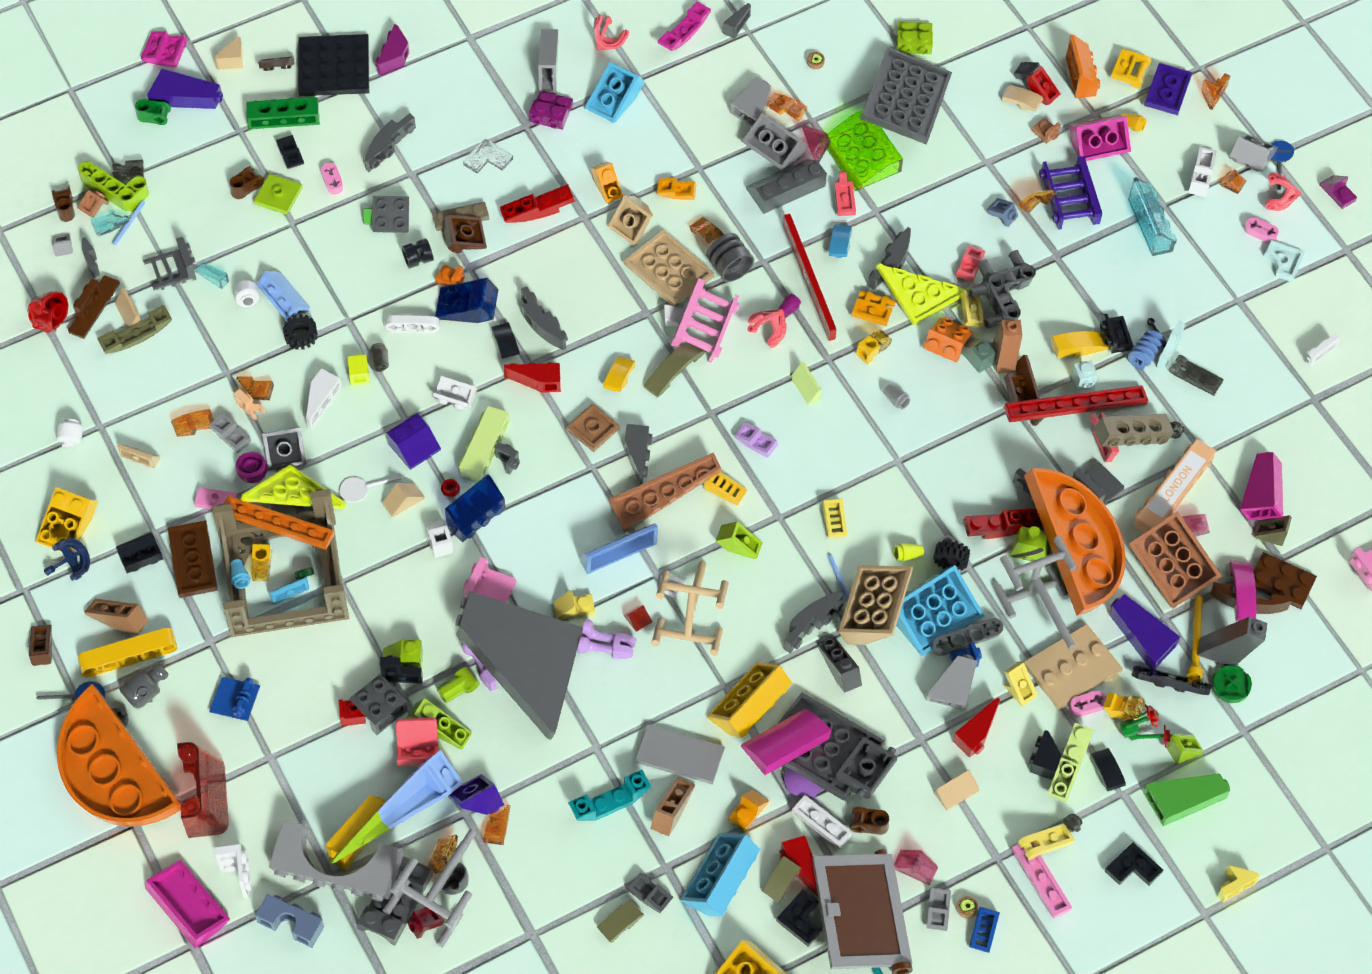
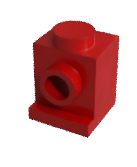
(350, 714)

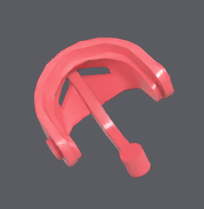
(604, 43)
(1288, 198)
(775, 317)

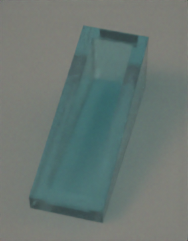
(213, 275)

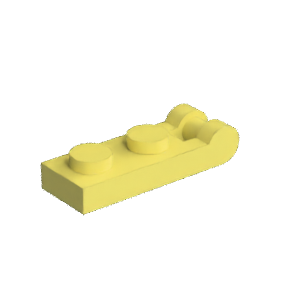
(1046, 841)

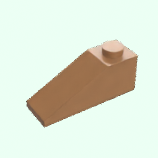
(118, 615)
(672, 806)

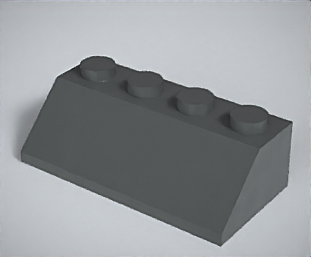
(788, 185)

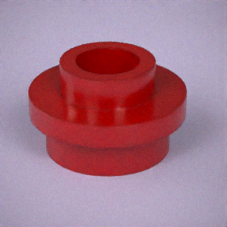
(450, 483)

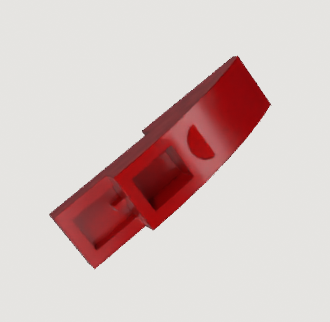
(538, 207)
(1001, 524)

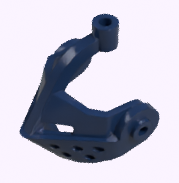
(71, 558)

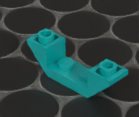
(611, 801)

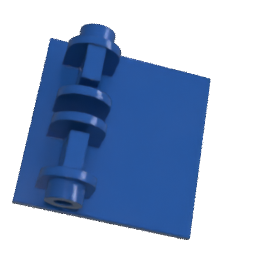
(235, 698)

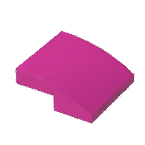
(164, 49)

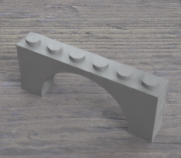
(373, 879)

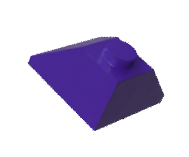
(478, 796)

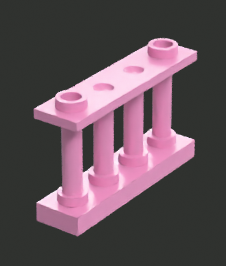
(688, 321)

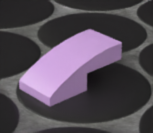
(755, 440)

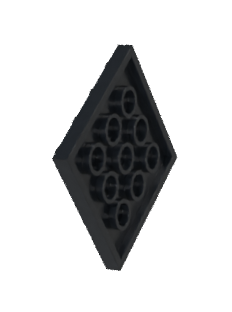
(333, 65)

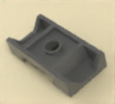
(392, 925)

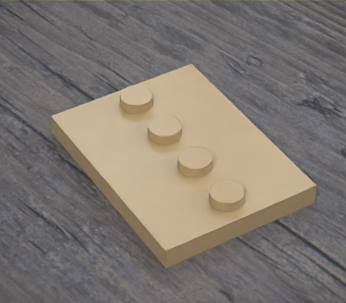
(668, 268)
(1074, 671)

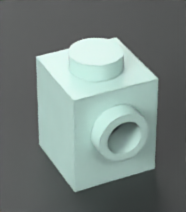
(1084, 375)

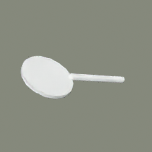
(356, 489)

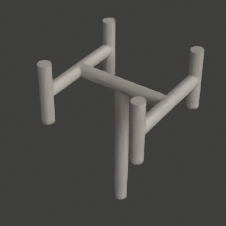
(1037, 586)
(402, 882)

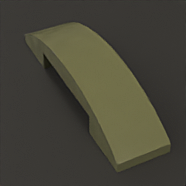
(137, 333)
(672, 367)

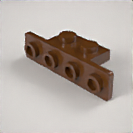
(91, 304)
(1023, 384)

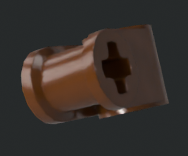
(245, 183)
(64, 204)
(868, 819)

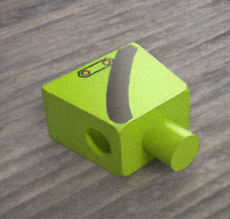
(1030, 544)

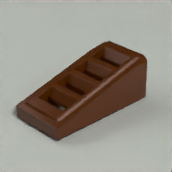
(44, 654)

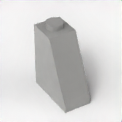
(751, 101)
(955, 683)

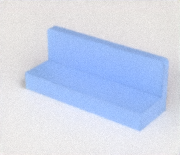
(281, 294)

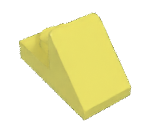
(573, 607)
(1020, 683)
(1239, 880)

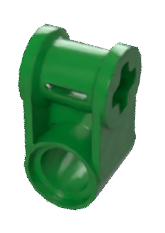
(152, 111)

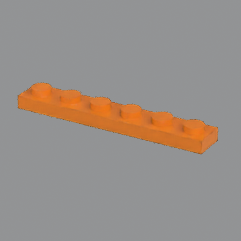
(281, 523)

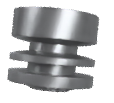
(730, 257)

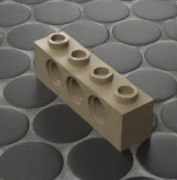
(1133, 430)

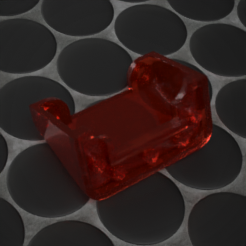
(209, 810)

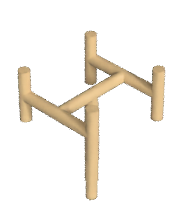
(693, 595)

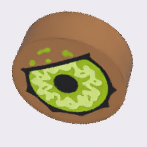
(815, 60)
(967, 907)

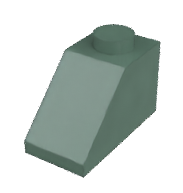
(979, 353)

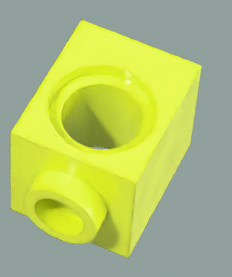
(358, 369)

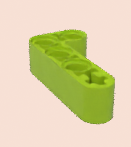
(124, 196)

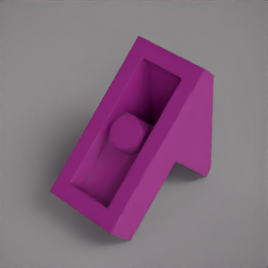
(1336, 188)

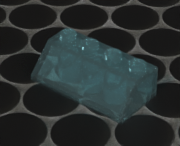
(1151, 218)

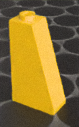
(350, 828)

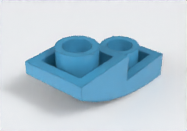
(840, 241)

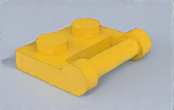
(1125, 65)

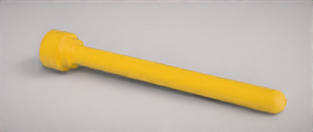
(1194, 670)

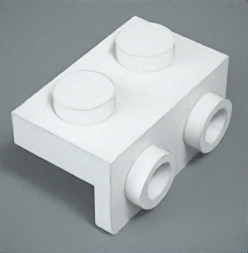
(455, 392)

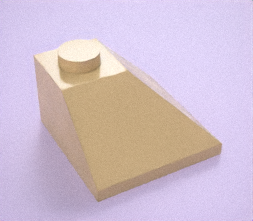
(631, 219)

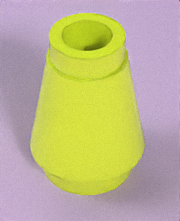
(907, 551)

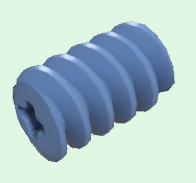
(1146, 349)

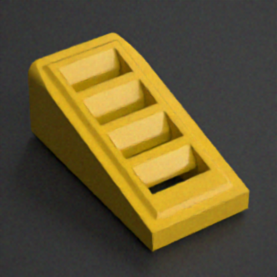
(723, 479)

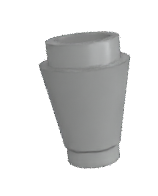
(898, 397)

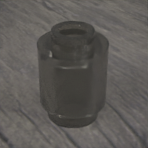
(379, 357)

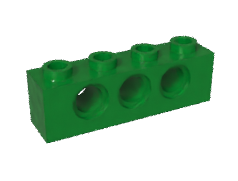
(283, 113)

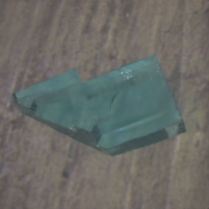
(108, 223)

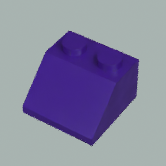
(413, 441)

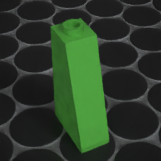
(1185, 796)

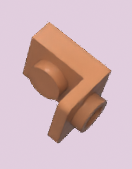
(1046, 130)
(92, 202)

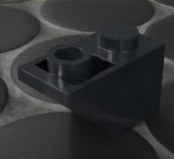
(1046, 758)

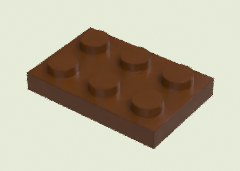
(1283, 579)

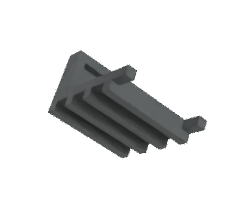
(184, 264)

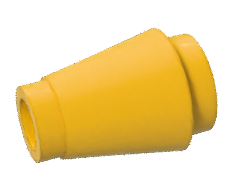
(1136, 122)

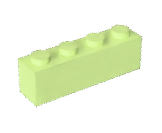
(482, 447)

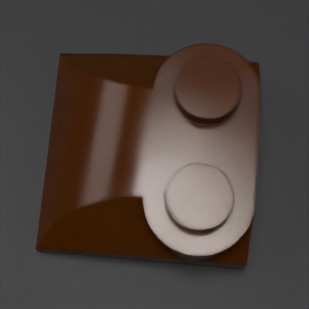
(464, 233)

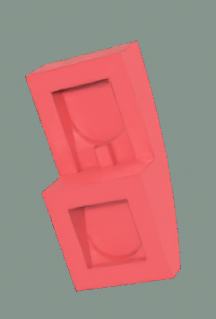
(968, 266)

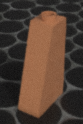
(1007, 345)

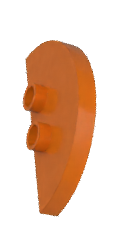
(1087, 531)
(108, 768)

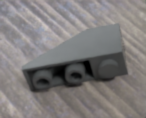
(636, 445)
(841, 664)

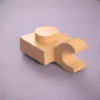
(245, 401)

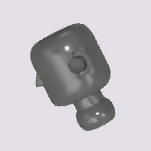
(142, 686)

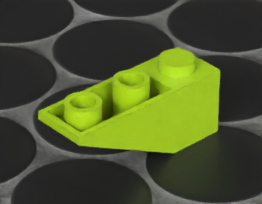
(447, 728)

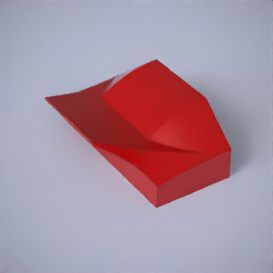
(1041, 84)

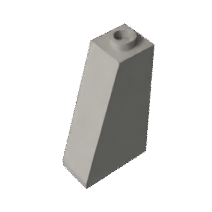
(548, 60)

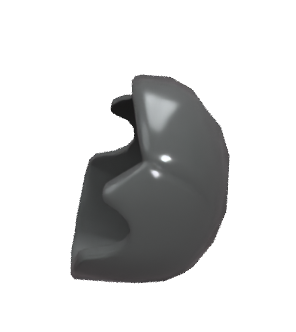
(457, 881)

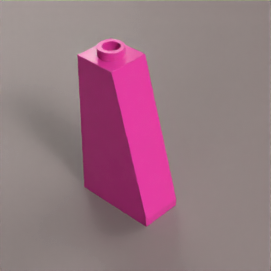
(1264, 489)

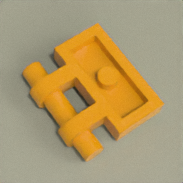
(872, 311)

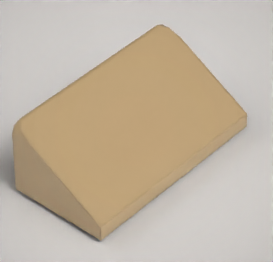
(127, 309)
(138, 455)
(957, 790)

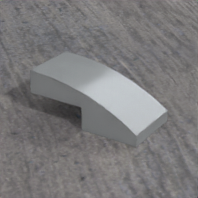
(230, 433)
(938, 909)

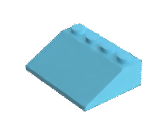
(937, 608)

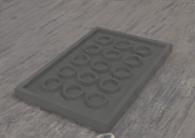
(906, 95)

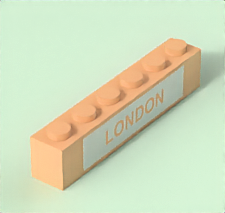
(1175, 487)

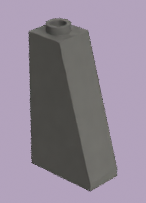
(1233, 642)

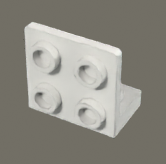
(233, 858)

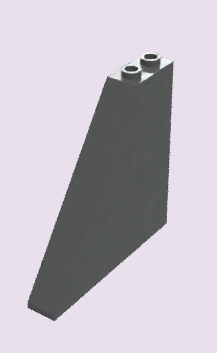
(523, 652)

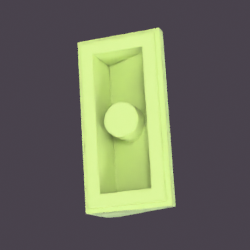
(806, 384)

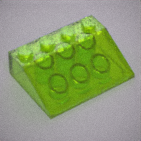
(863, 151)

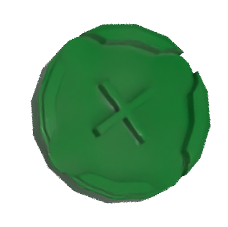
(1231, 684)

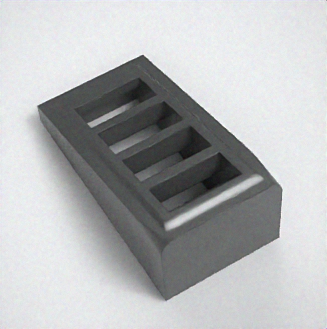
(735, 23)

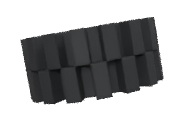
(297, 323)
(951, 554)

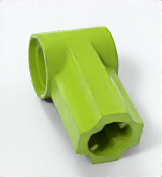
(462, 682)

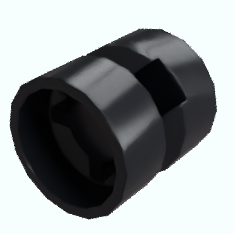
(411, 255)

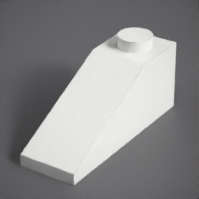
(323, 390)

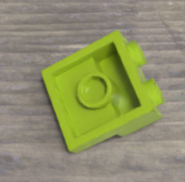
(914, 37)

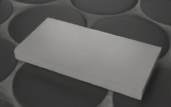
(680, 754)

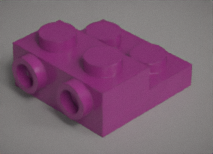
(550, 110)

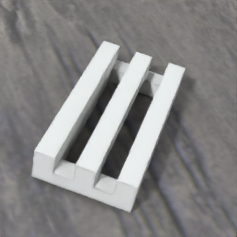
(1322, 350)

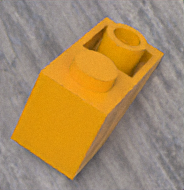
(606, 181)

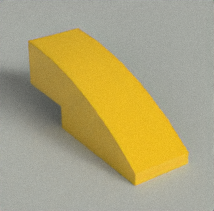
(1078, 344)

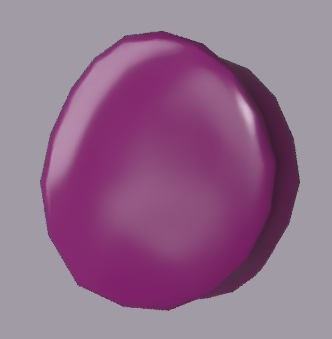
(251, 467)

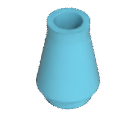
(239, 575)

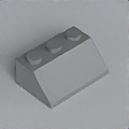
(774, 142)

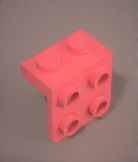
(416, 740)

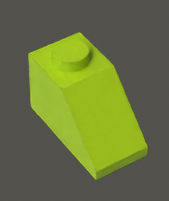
(738, 540)
(408, 650)

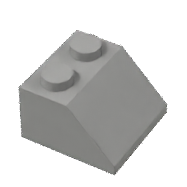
(1252, 152)

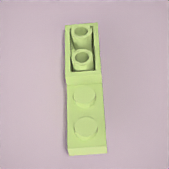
(1070, 762)

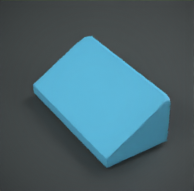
(289, 590)

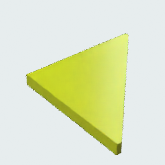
(919, 294)
(288, 488)

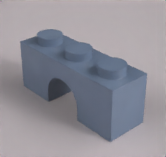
(275, 911)

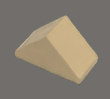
(231, 56)
(401, 498)

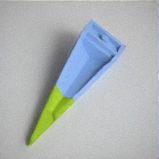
(423, 788)

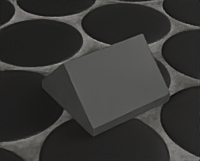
(284, 448)

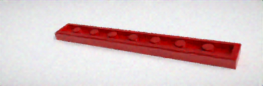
(809, 277)
(1075, 403)

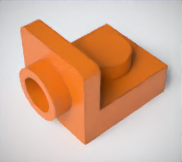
(450, 276)

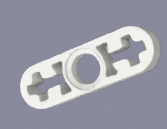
(412, 324)

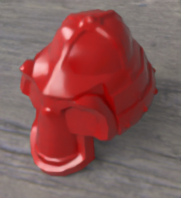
(48, 311)

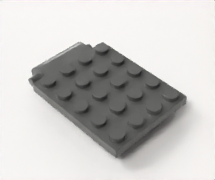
(848, 760)

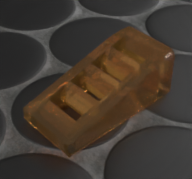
(442, 853)

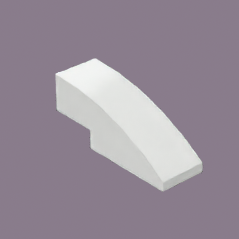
(1202, 171)

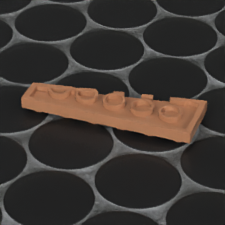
(651, 497)

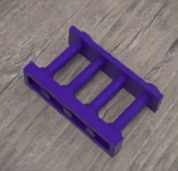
(1084, 182)

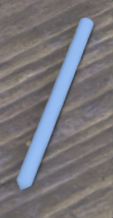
(126, 226)
(838, 576)

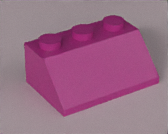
(1101, 137)

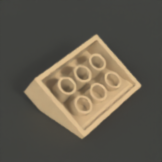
(874, 603)

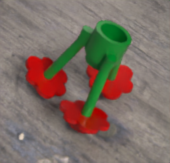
(1130, 726)

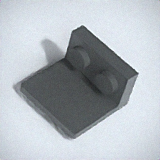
(390, 214)
(1099, 481)
(379, 703)

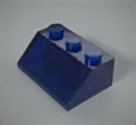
(474, 509)

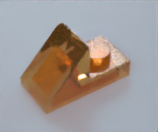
(1213, 92)

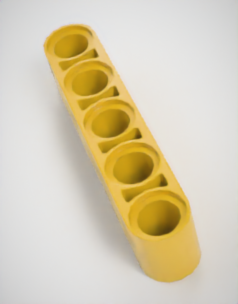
(127, 652)

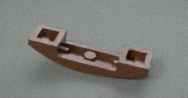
(1276, 604)

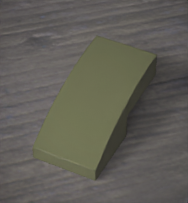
(781, 879)
(621, 919)

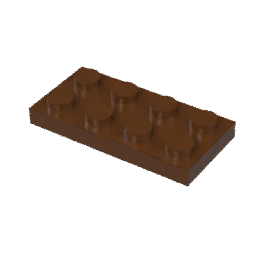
(192, 559)

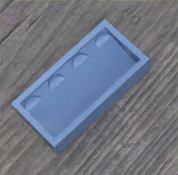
(619, 549)

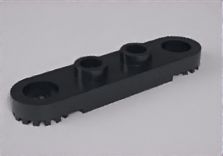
(1177, 682)

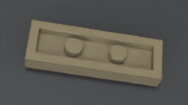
(473, 210)

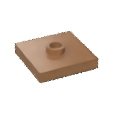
(593, 427)

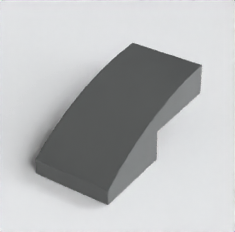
(90, 257)
(649, 893)

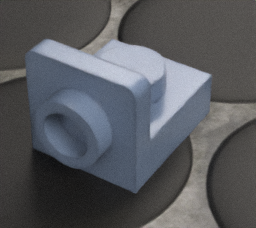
(1003, 209)

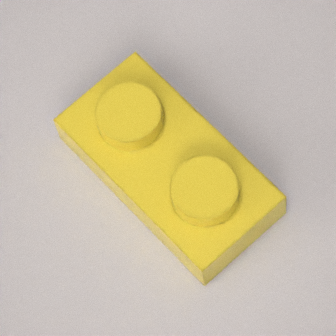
(972, 310)

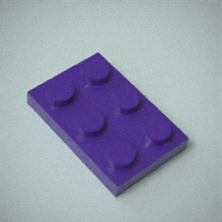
(1168, 89)

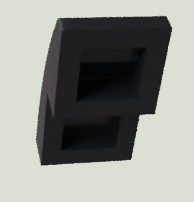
(289, 152)
(505, 340)
(1108, 769)

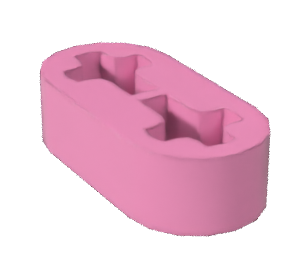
(328, 179)
(1261, 229)
(1088, 704)

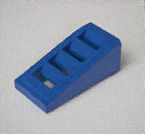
(987, 913)

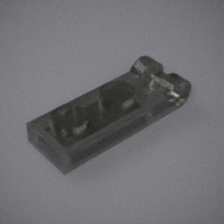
(1196, 375)

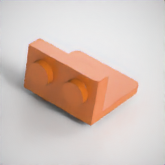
(947, 339)

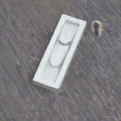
(822, 822)

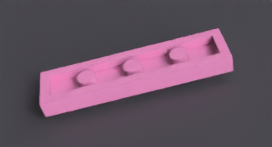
(1043, 882)

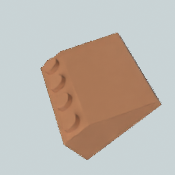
(1175, 560)

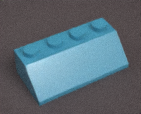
(720, 874)

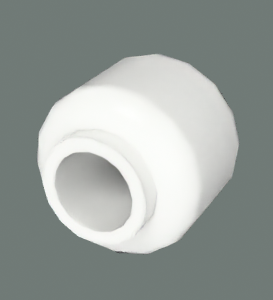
(246, 293)
(69, 433)

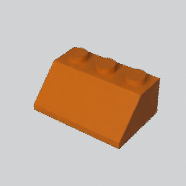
(1081, 68)

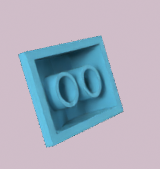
(614, 92)

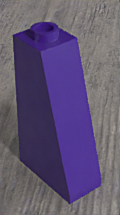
(185, 91)
(1144, 631)

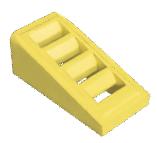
(834, 503)

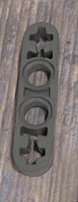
(965, 633)

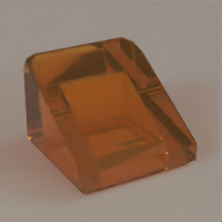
(1233, 181)

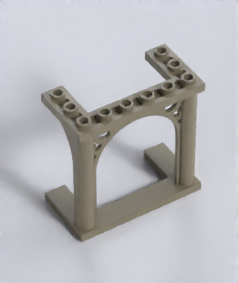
(236, 609)

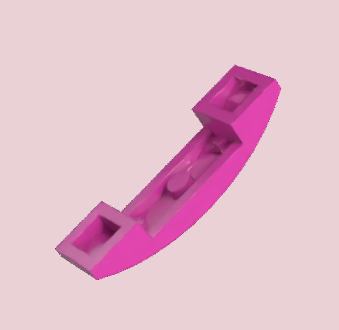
(686, 28)
(1244, 589)

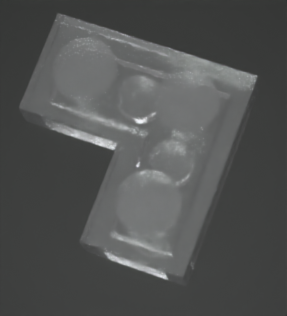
(485, 153)

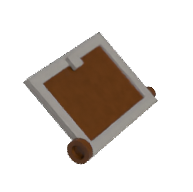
(862, 912)

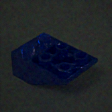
(468, 301)

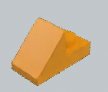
(748, 810)

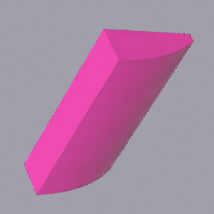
(786, 741)
(187, 903)

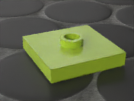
(278, 194)

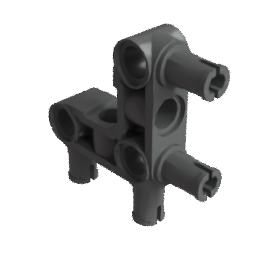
(1004, 281)

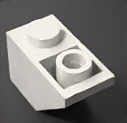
(439, 538)

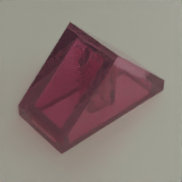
(817, 141)
(916, 865)

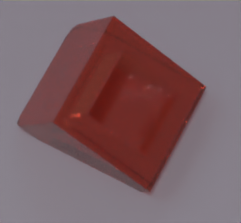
(638, 617)

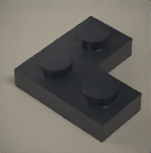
(394, 672)
(1135, 861)
(795, 918)

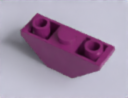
(394, 52)

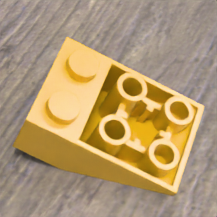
(66, 517)

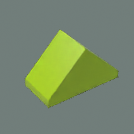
(1184, 748)

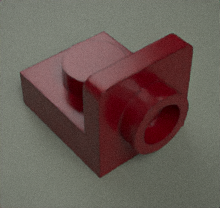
(424, 920)

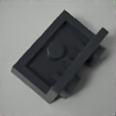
(1116, 334)
(139, 553)

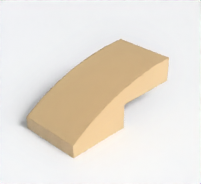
(1025, 98)

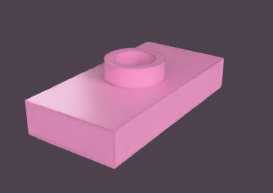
(209, 498)

